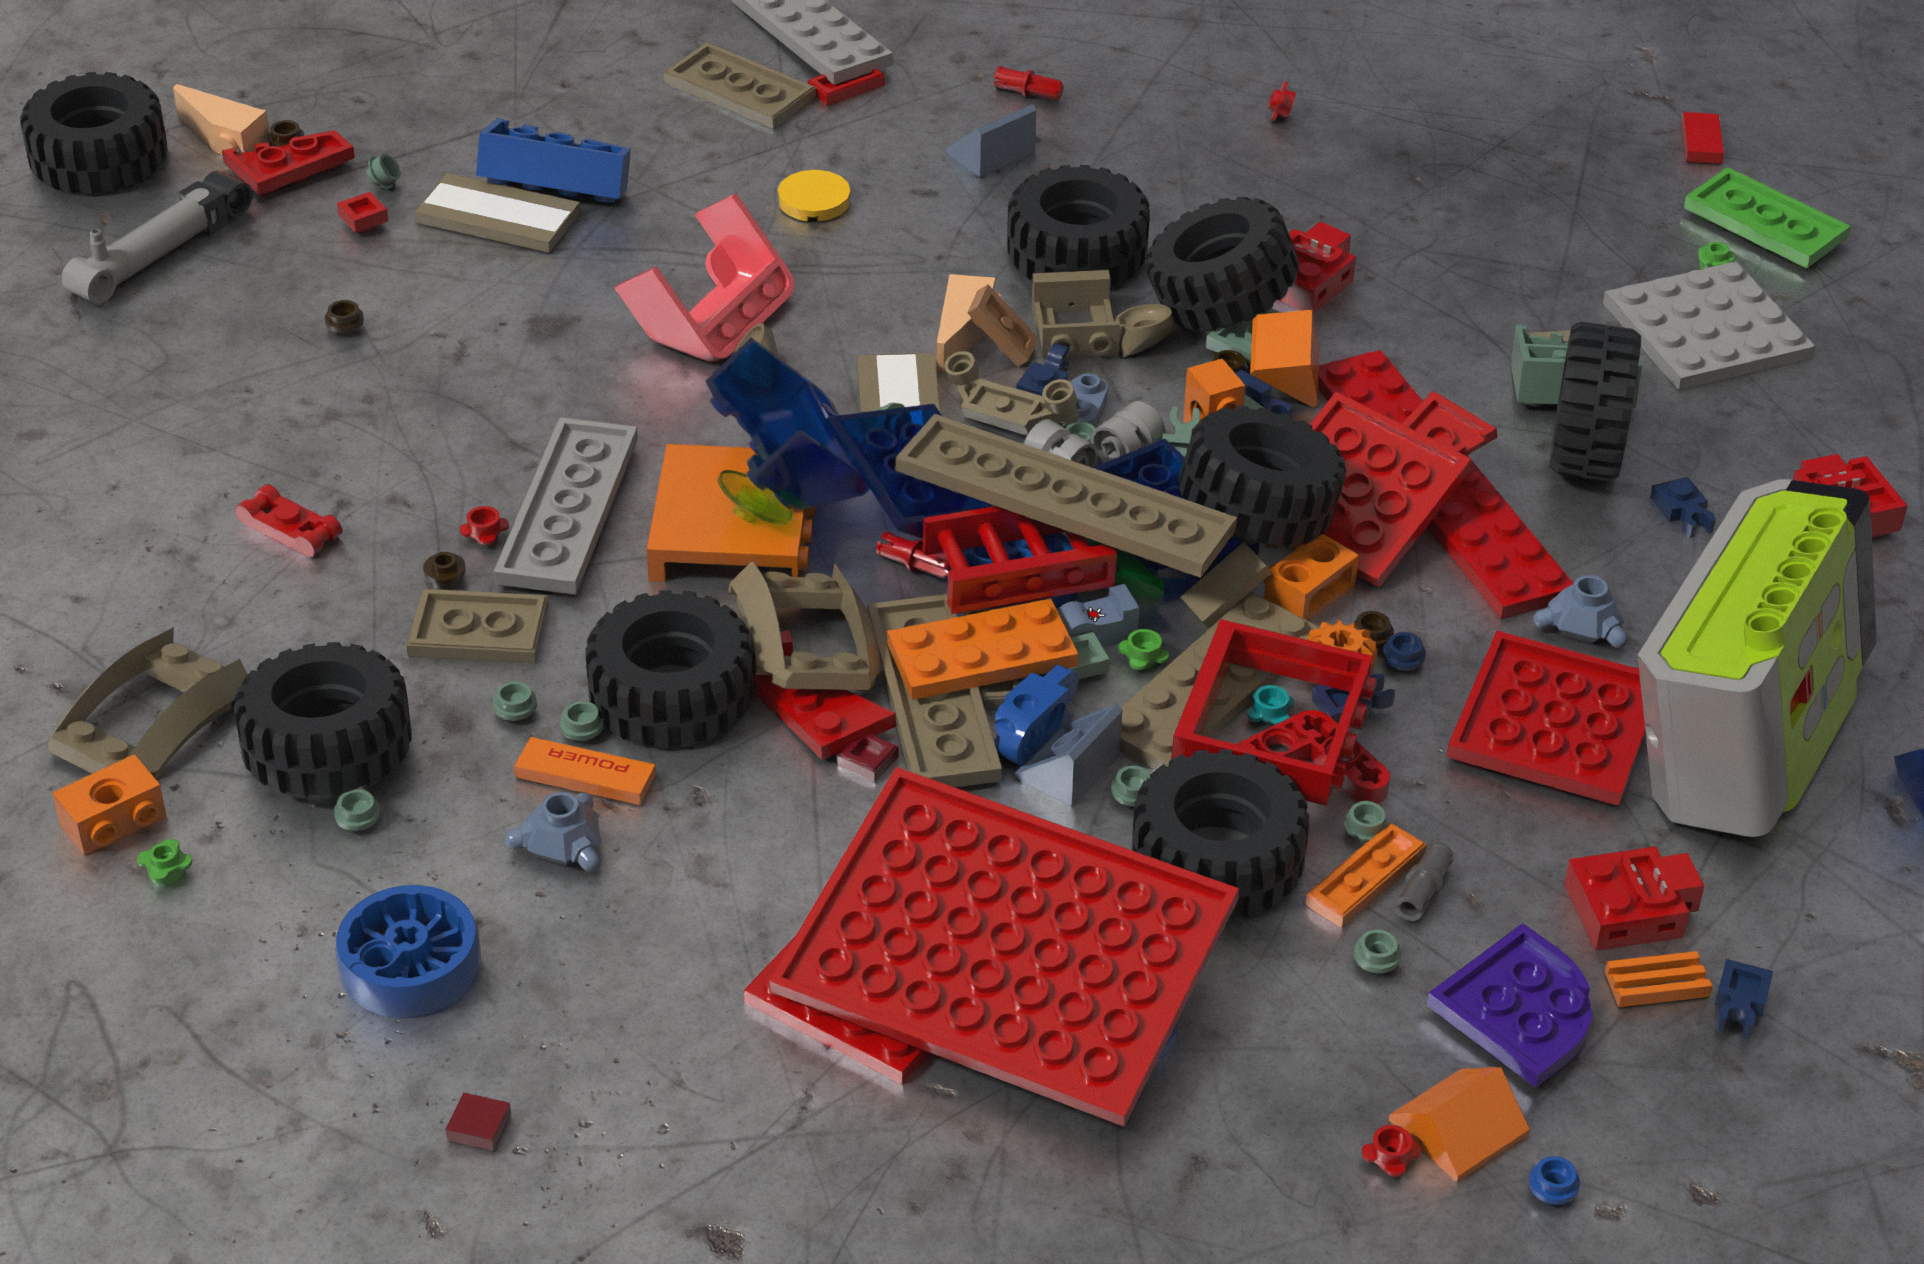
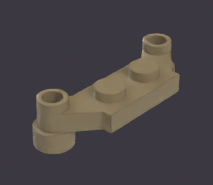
(1006, 405)

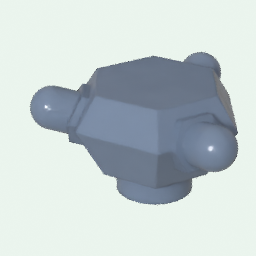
(1585, 613)
(561, 831)

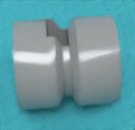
(1127, 431)
(1059, 441)

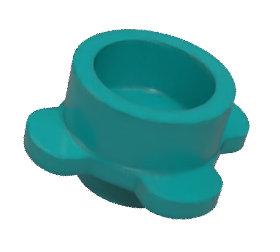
(1270, 705)

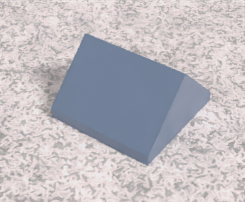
(997, 143)
(1075, 755)

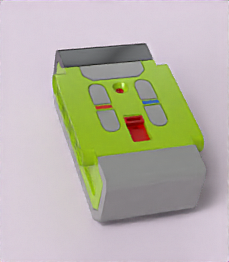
(1759, 656)

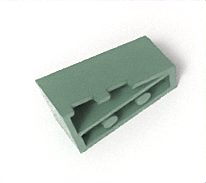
(1539, 367)

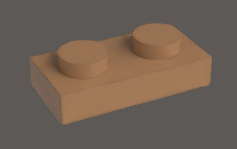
(1002, 325)

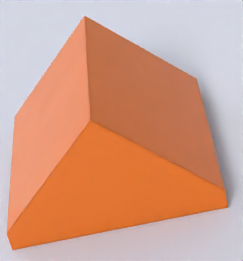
(1287, 353)
(1464, 1120)

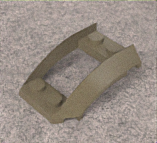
(804, 670)
(206, 695)

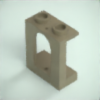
(1075, 293)

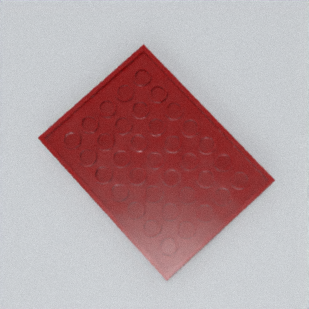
(1007, 944)

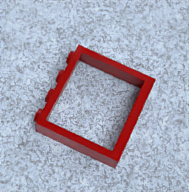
(1289, 658)

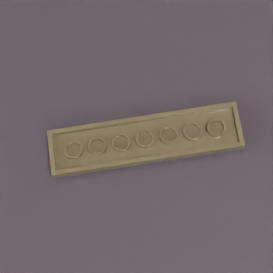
(1067, 495)

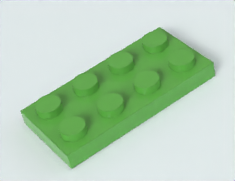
(1767, 217)

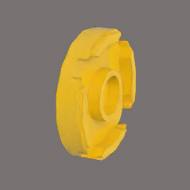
(814, 195)

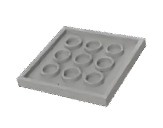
(1708, 325)

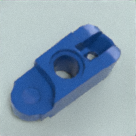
(1033, 713)

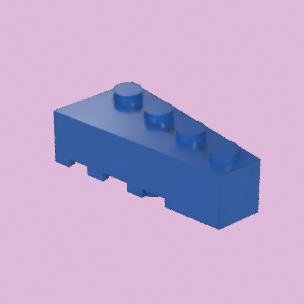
(552, 161)

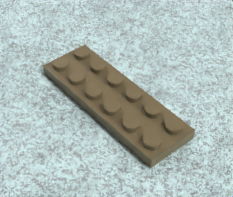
(1155, 710)
(942, 733)

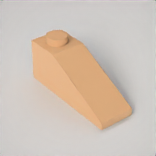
(221, 121)
(957, 328)

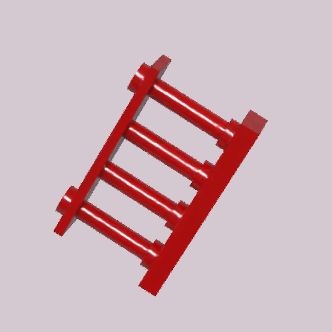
(1017, 579)

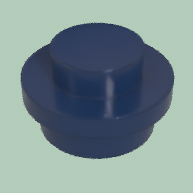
(1404, 651)

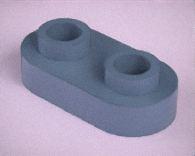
(1091, 397)

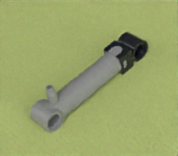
(200, 209)

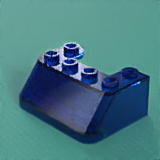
(787, 429)

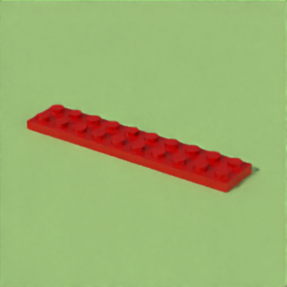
(1476, 521)

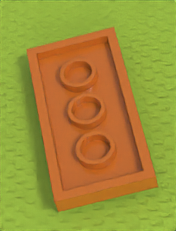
(981, 648)

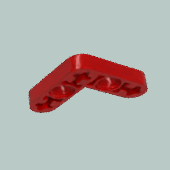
(1305, 742)

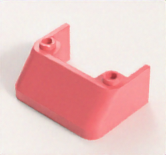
(748, 288)

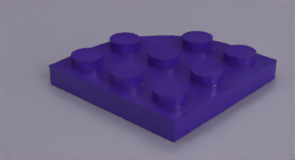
(1520, 1004)

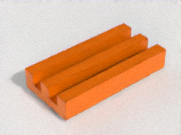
(1655, 973)

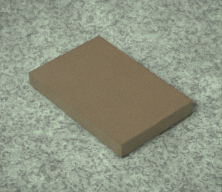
(478, 626)

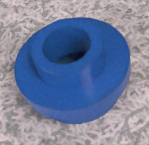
(1554, 1180)

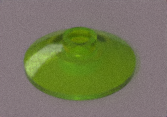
(751, 501)

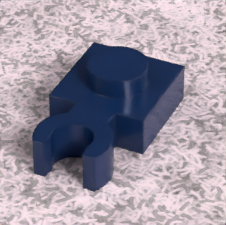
(1683, 502)
(1333, 700)
(1742, 995)

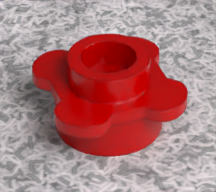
(1281, 102)
(483, 525)
(1391, 1149)

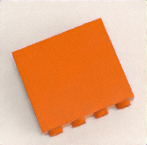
(698, 523)

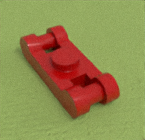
(288, 521)

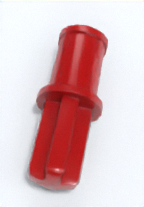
(1028, 83)
(912, 556)

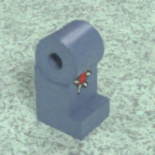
(1108, 617)

